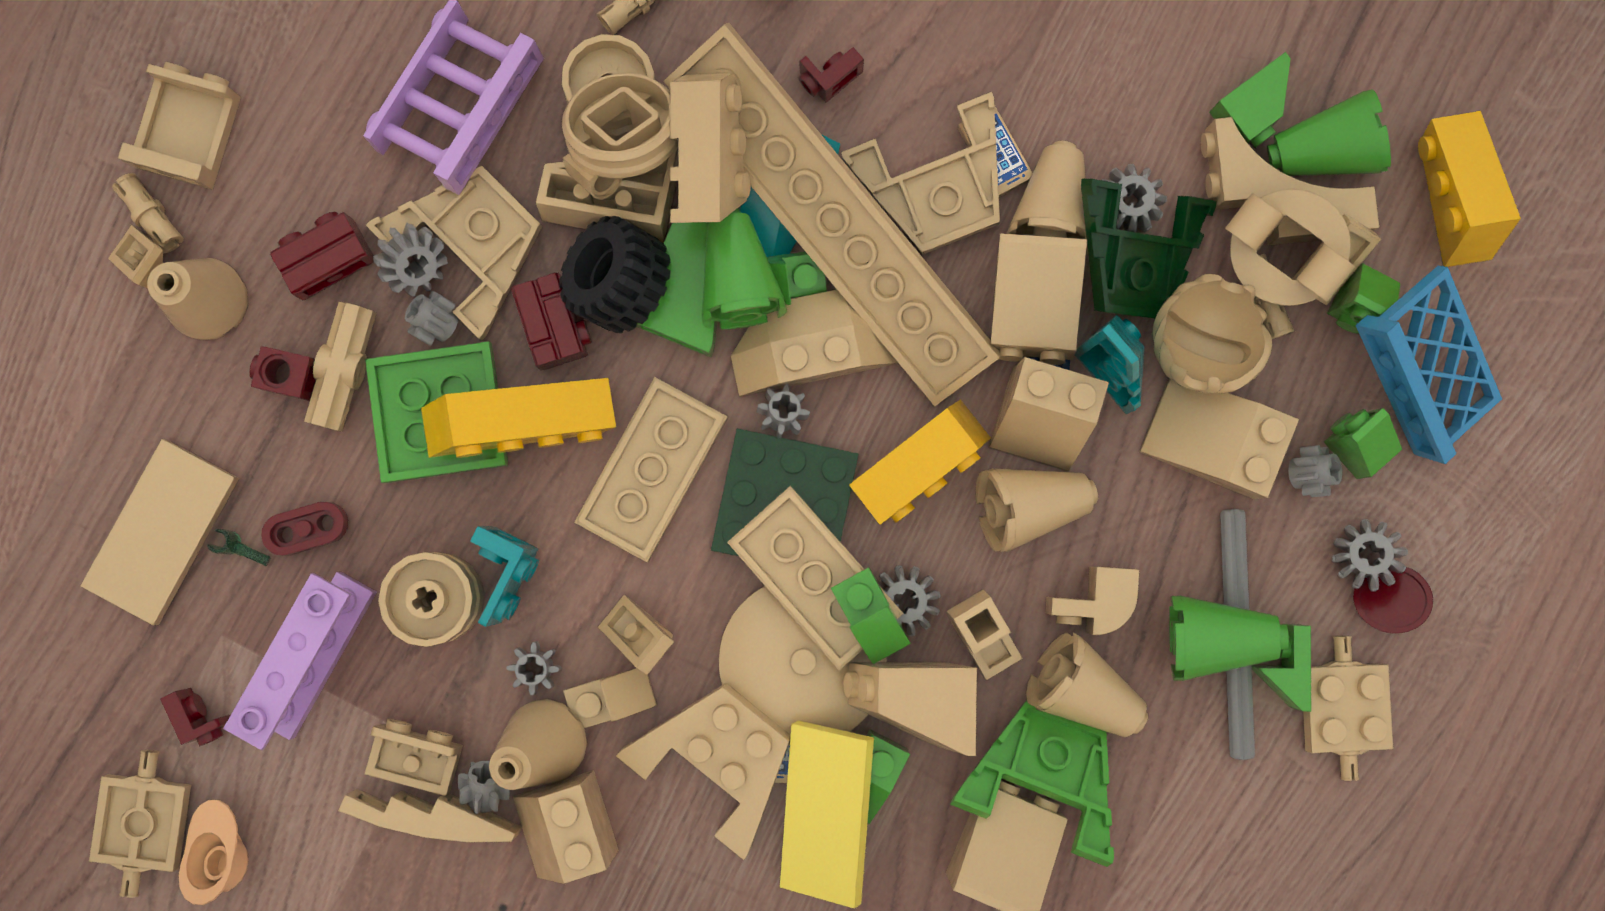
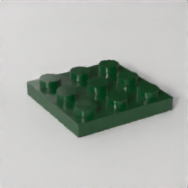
(766, 466)

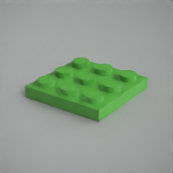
(406, 384)

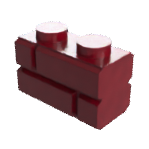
(321, 255)
(549, 326)

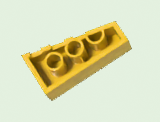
(518, 416)

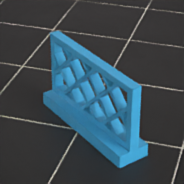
(1409, 385)

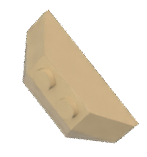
(810, 343)

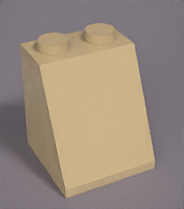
(1037, 297)
(1047, 413)
(919, 698)
(567, 828)
(1010, 853)

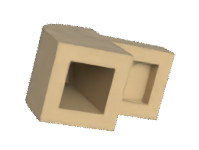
(1109, 602)
(984, 634)

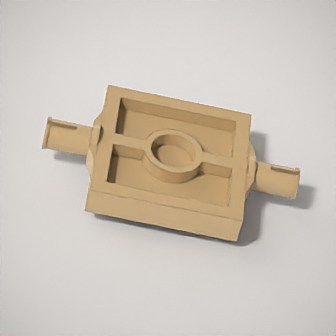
(1348, 709)
(140, 823)

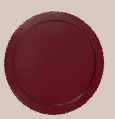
(1397, 606)

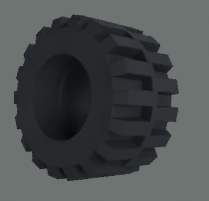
(614, 274)

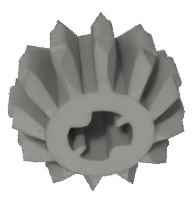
(1148, 201)
(396, 267)
(1377, 543)
(899, 587)

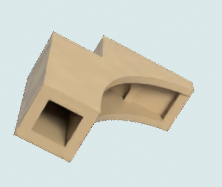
(1240, 171)

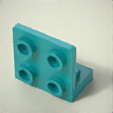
(520, 566)

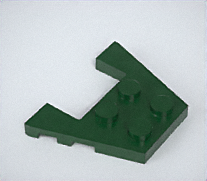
(1133, 269)

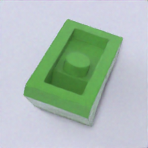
(797, 275)
(870, 616)
(1292, 678)

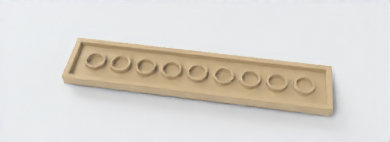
(846, 228)

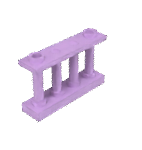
(474, 129)
(300, 659)

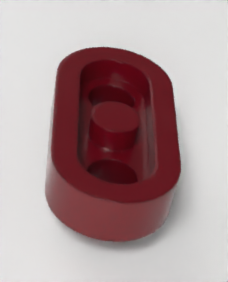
(306, 528)

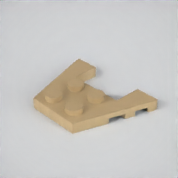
(945, 196)
(483, 229)
(729, 745)

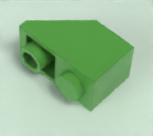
(1363, 295)
(1364, 441)

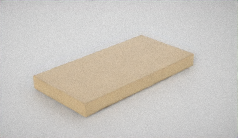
(651, 469)
(159, 532)
(799, 566)

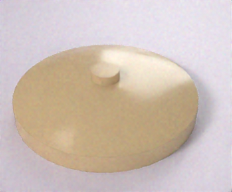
(783, 669)

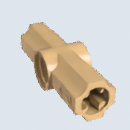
(340, 366)

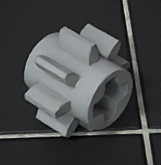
(431, 318)
(793, 409)
(1315, 471)
(542, 659)
(480, 789)

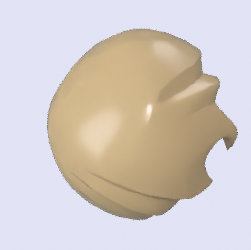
(1211, 335)

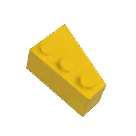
(1466, 189)
(921, 463)

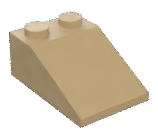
(1220, 438)

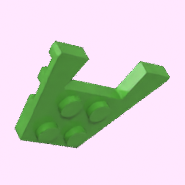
(1054, 760)

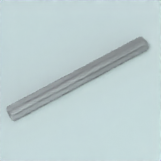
(1237, 595)

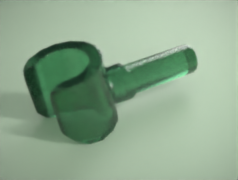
(234, 545)

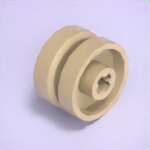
(603, 57)
(406, 598)

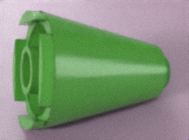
(1335, 141)
(738, 276)
(1220, 637)

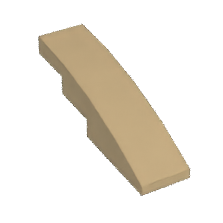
(440, 821)

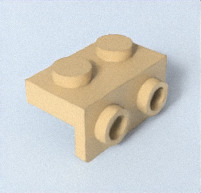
(413, 758)

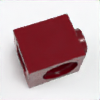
(300, 381)

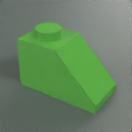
(1257, 102)
(887, 765)

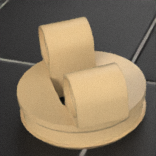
(593, 155)
(1314, 213)

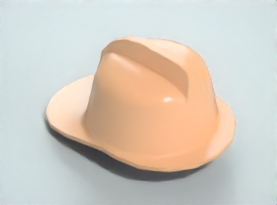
(212, 854)

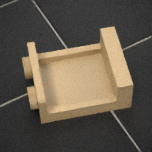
(183, 126)

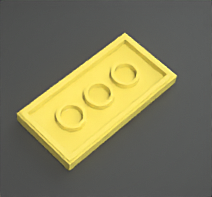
(826, 813)

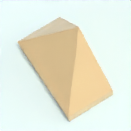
(136, 256)

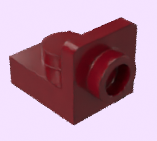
(837, 74)
(188, 718)

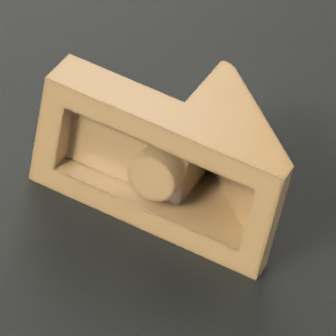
(636, 634)
(610, 697)

